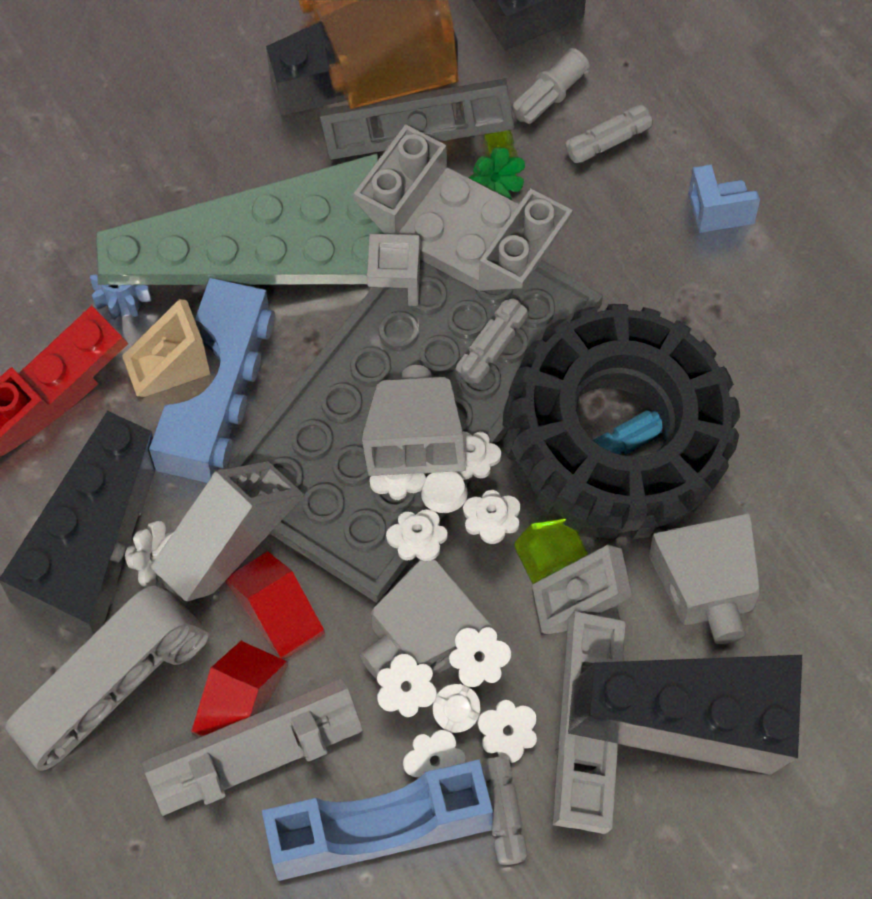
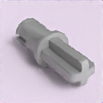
(550, 86)

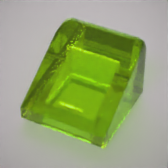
(548, 548)

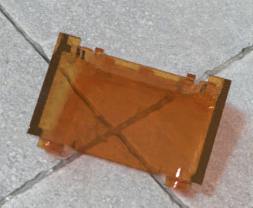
(387, 46)

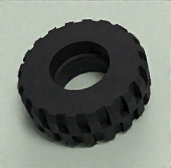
(651, 361)

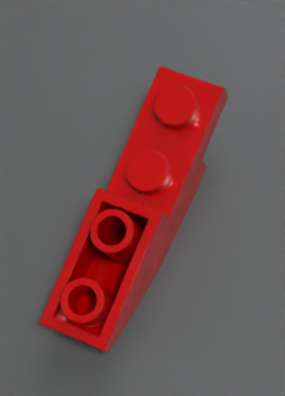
(55, 378)

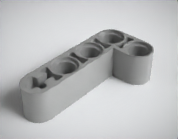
(103, 672)

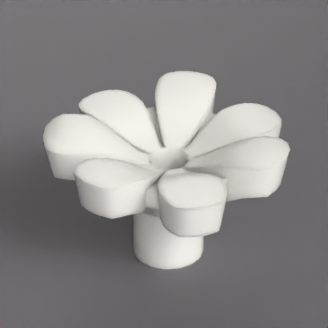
(144, 552)

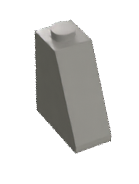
(224, 528)

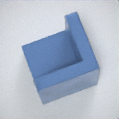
(720, 204)

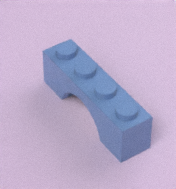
(195, 433)
(329, 834)

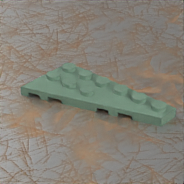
(269, 234)

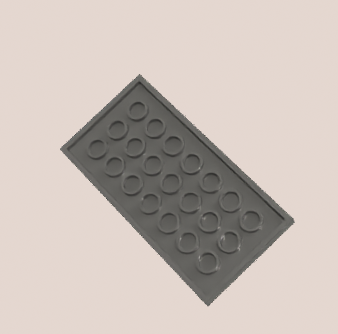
(322, 418)

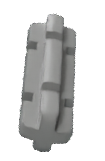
(609, 133)
(492, 341)
(506, 816)

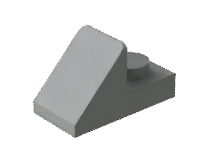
(586, 586)

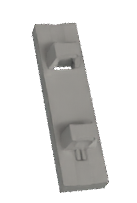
(252, 747)
(580, 797)

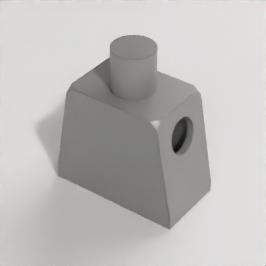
(413, 426)
(709, 573)
(421, 620)

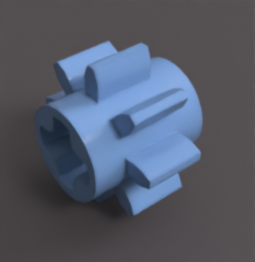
(120, 299)

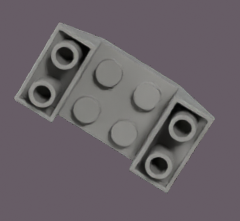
(458, 221)

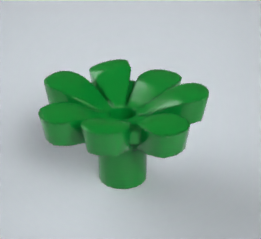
(499, 172)

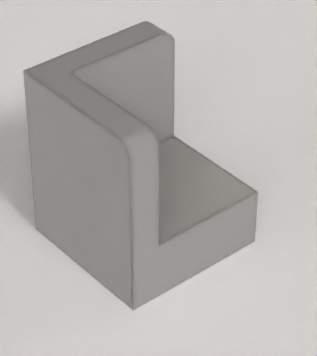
(395, 263)

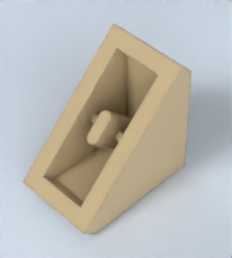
(167, 353)

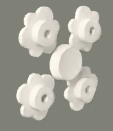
(445, 493)
(457, 705)

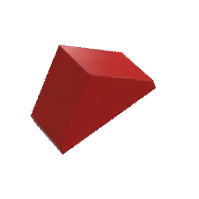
(276, 604)
(237, 687)

